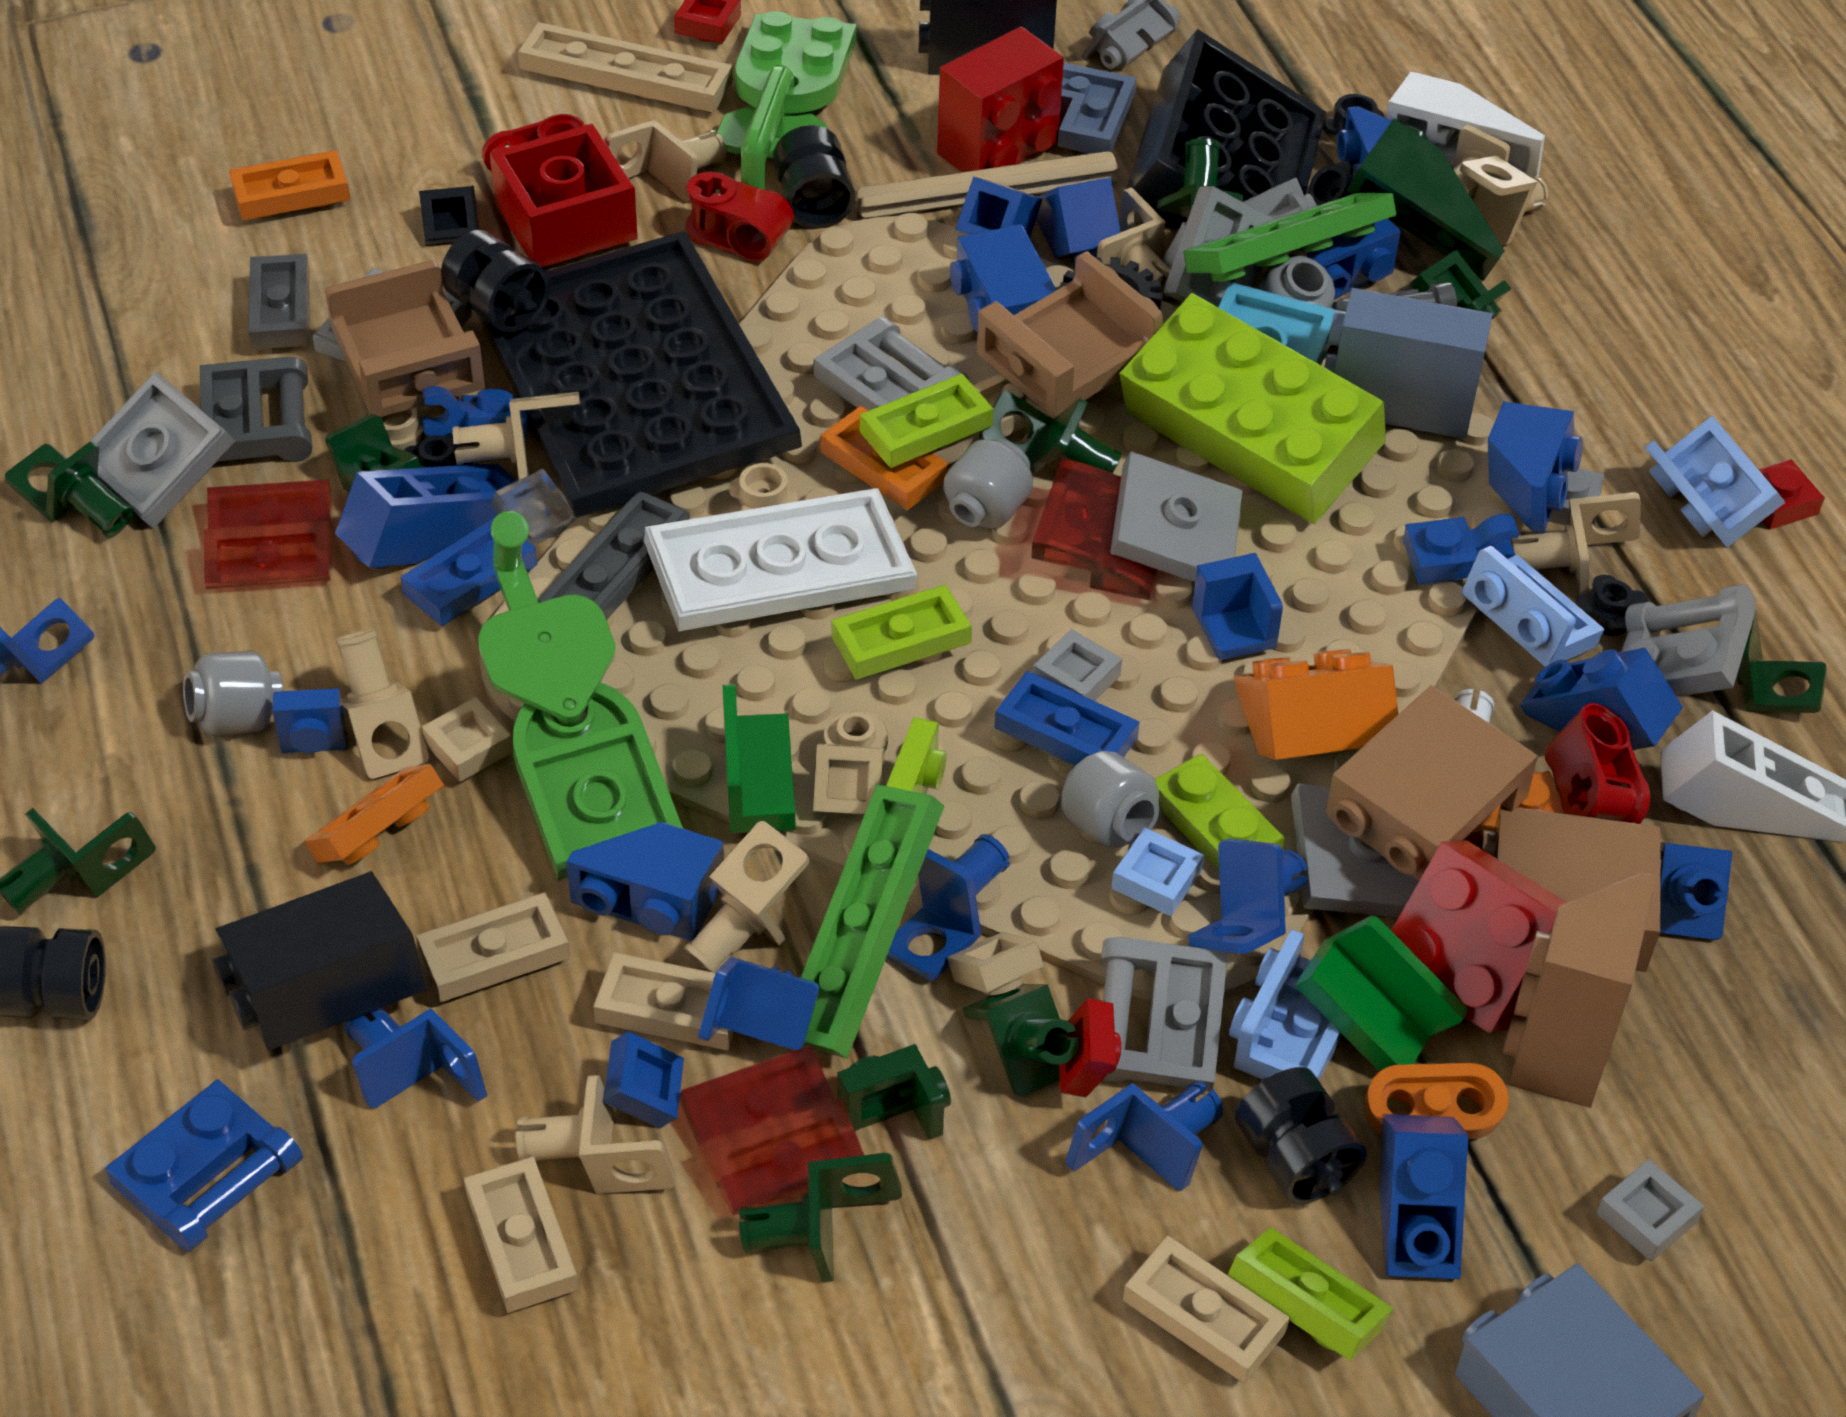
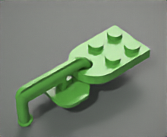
(783, 74)
(578, 776)

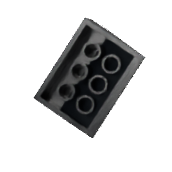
(1219, 96)

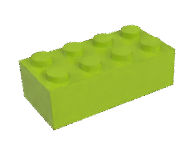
(1253, 407)

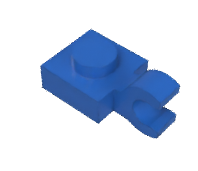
(485, 408)
(1448, 548)

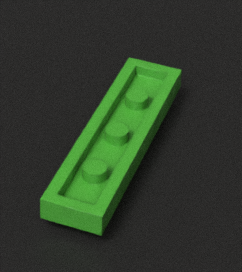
(1306, 230)
(867, 913)

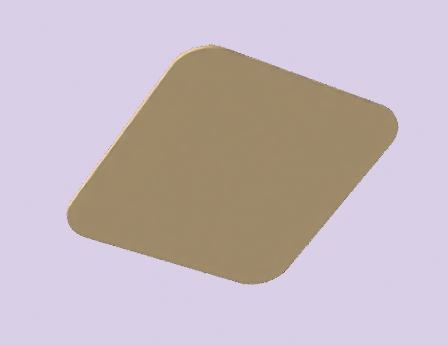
(1337, 581)

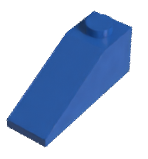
(417, 511)

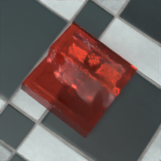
(1079, 530)
(268, 534)
(767, 1126)

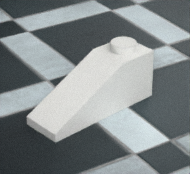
(1445, 107)
(1751, 783)

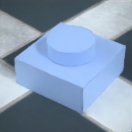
(1157, 871)

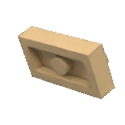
(493, 947)
(657, 1000)
(521, 1234)
(1206, 1309)

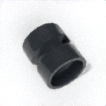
(814, 176)
(54, 973)

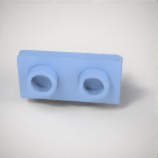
(1717, 480)
(1529, 608)
(1281, 1024)

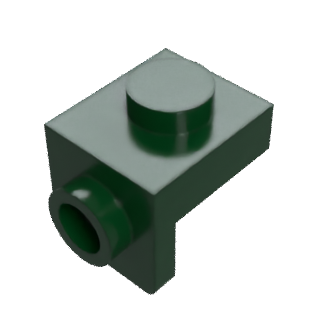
(1467, 286)
(365, 447)
(892, 1085)

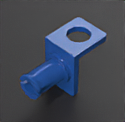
(24, 645)
(1693, 890)
(1252, 895)
(949, 904)
(760, 1004)
(405, 1054)
(1155, 1133)

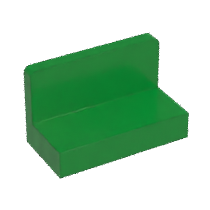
(757, 768)
(1378, 994)

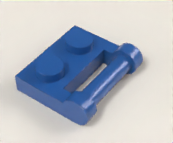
(190, 1153)

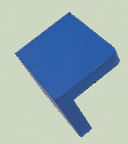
(1237, 606)

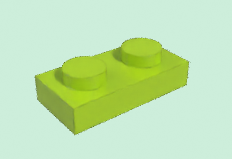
(926, 420)
(901, 631)
(919, 760)
(1210, 808)
(1311, 1293)

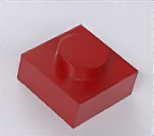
(707, 19)
(1798, 492)
(1097, 1050)

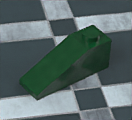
(1428, 196)

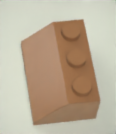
(1578, 992)

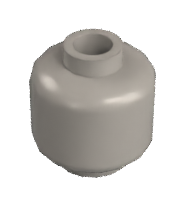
(1301, 280)
(988, 483)
(231, 693)
(1110, 799)

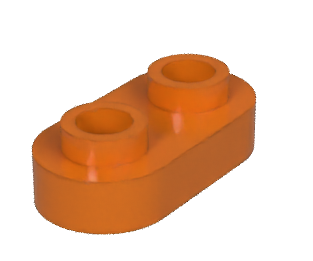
(1435, 1091)

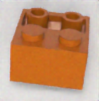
(1318, 706)

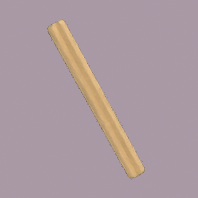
(952, 189)

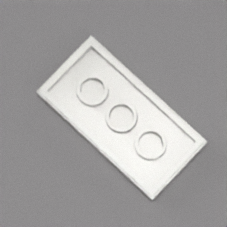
(779, 559)

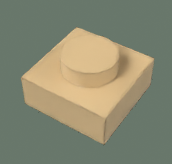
(467, 739)
(846, 777)
(996, 963)

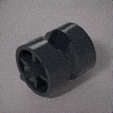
(495, 280)
(1305, 1143)

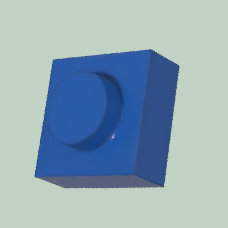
(309, 720)
(643, 1079)

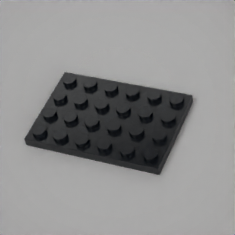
(657, 372)

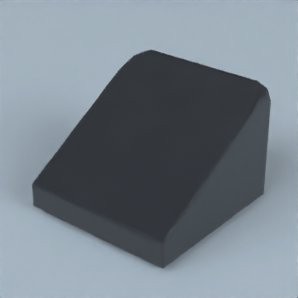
(448, 214)

